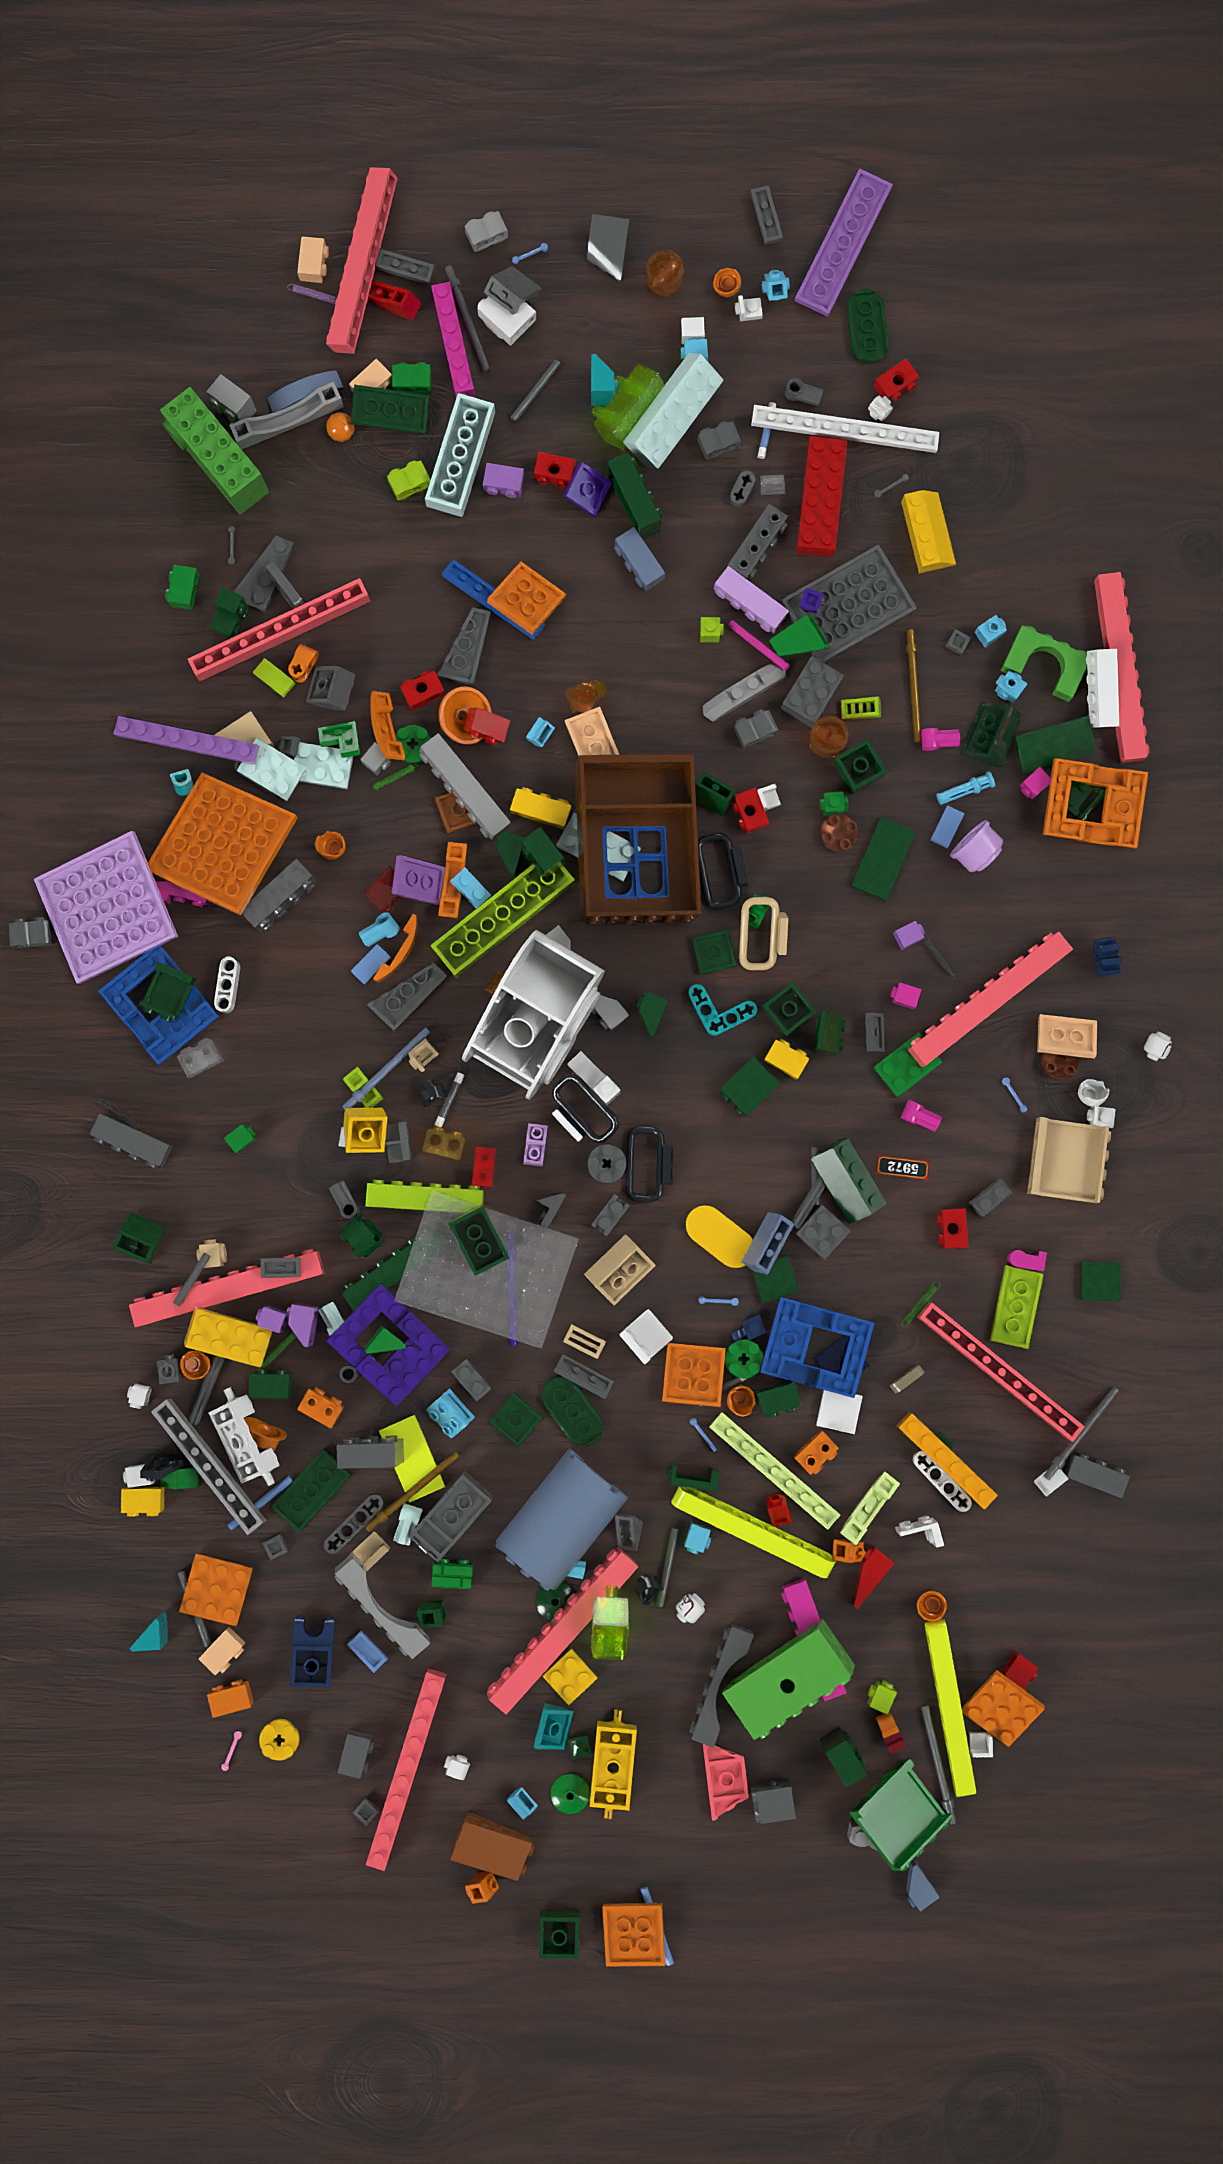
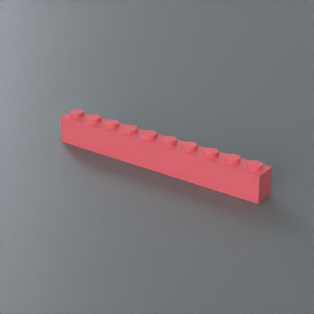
(361, 260)
(279, 630)
(1116, 635)
(990, 999)
(219, 1290)
(1000, 1371)
(559, 1632)
(406, 1769)

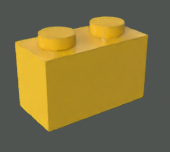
(786, 1058)
(142, 1500)

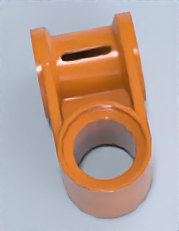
(303, 660)

